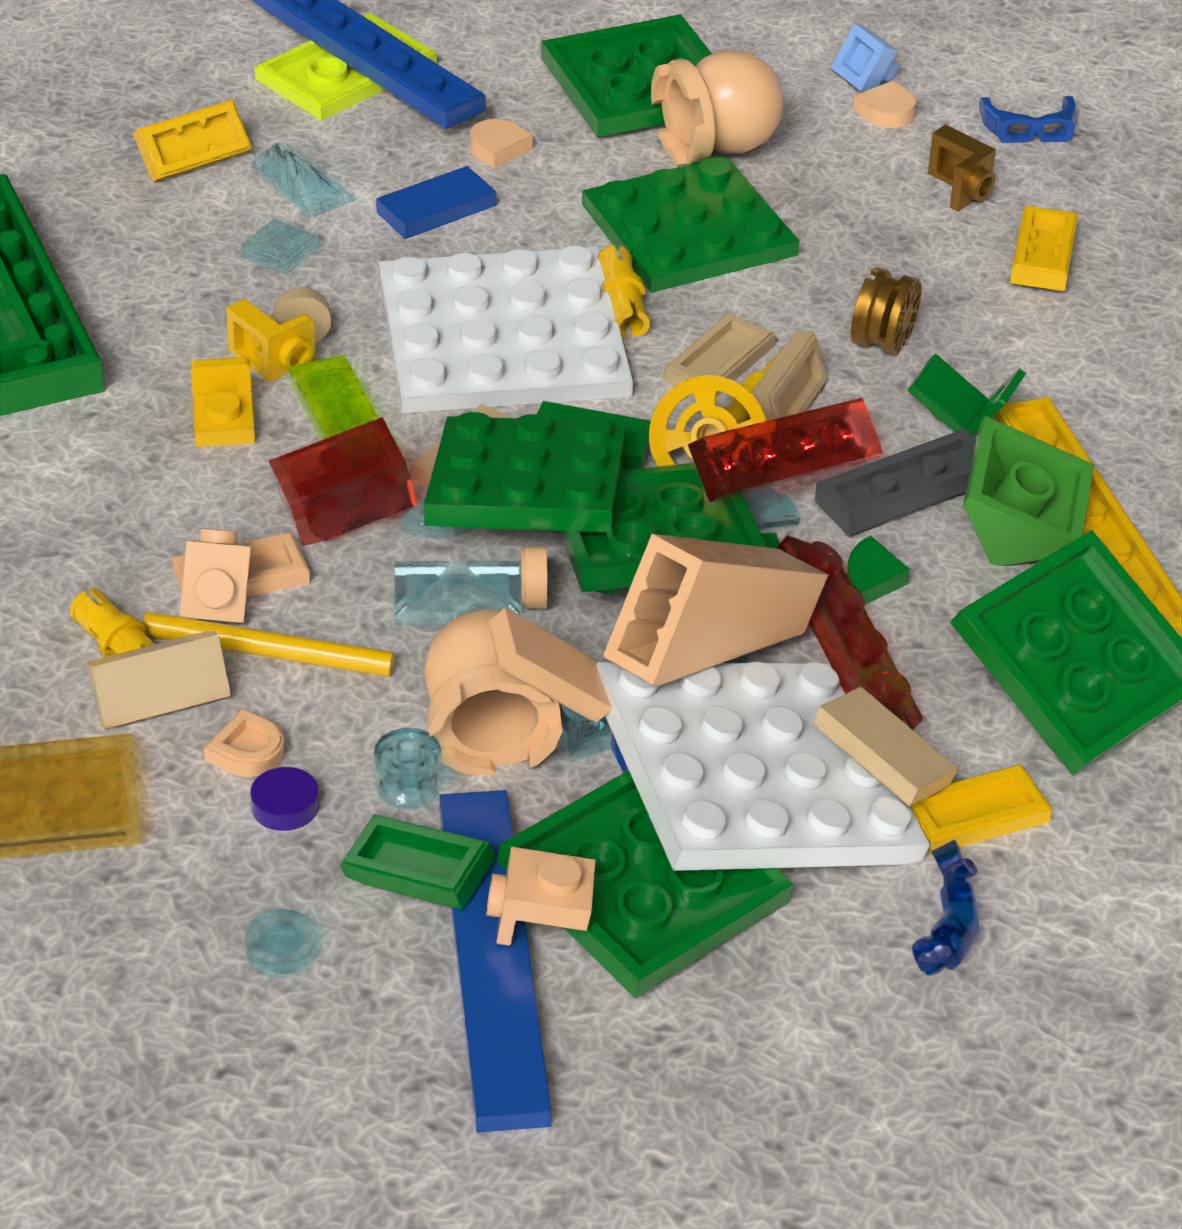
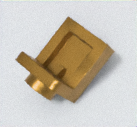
(963, 165)

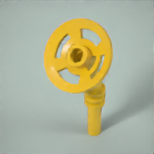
(715, 418)

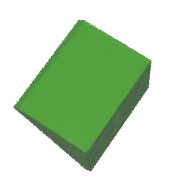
(1024, 495)

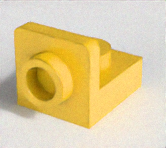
(266, 343)
(222, 402)

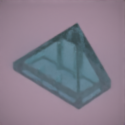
(301, 180)
(446, 589)

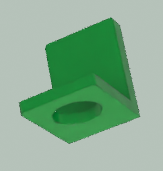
(957, 400)

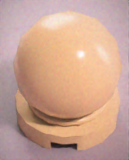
(719, 105)
(480, 710)

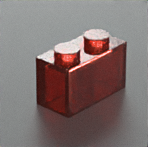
(343, 482)

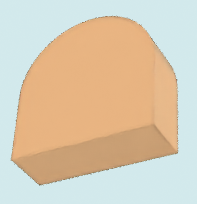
(886, 105)
(499, 141)
(247, 745)

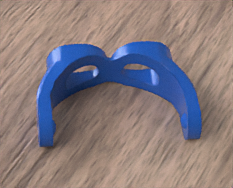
(999, 121)

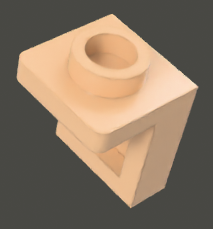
(215, 577)
(541, 891)

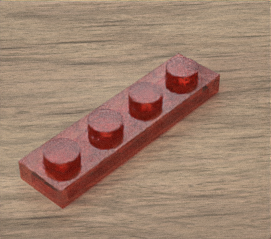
(784, 449)
(848, 635)

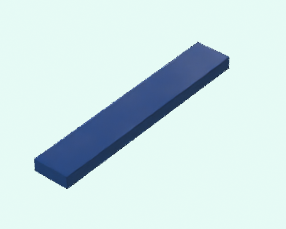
(381, 58)
(496, 985)

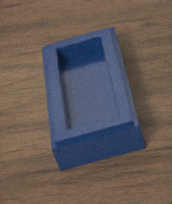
(436, 202)

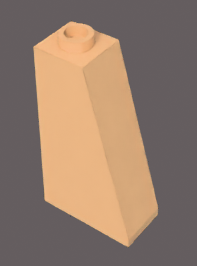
(709, 604)

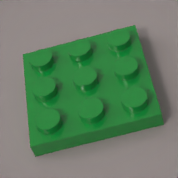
(613, 69)
(690, 223)
(526, 473)
(658, 502)
(1078, 650)
(644, 913)

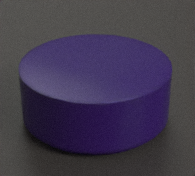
(284, 798)

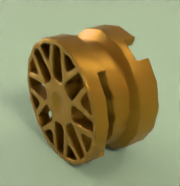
(886, 311)

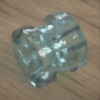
(407, 768)

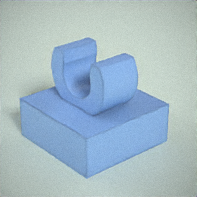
(865, 59)

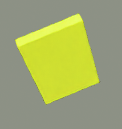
(321, 80)

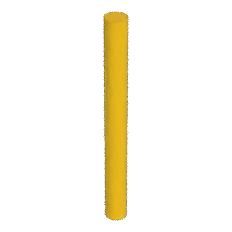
(275, 644)

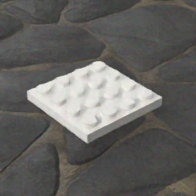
(502, 329)
(746, 775)

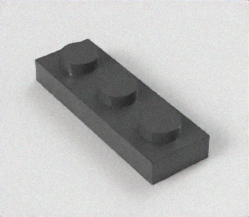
(898, 483)

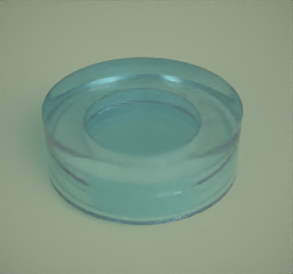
(280, 943)

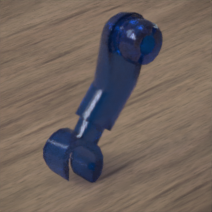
(959, 925)

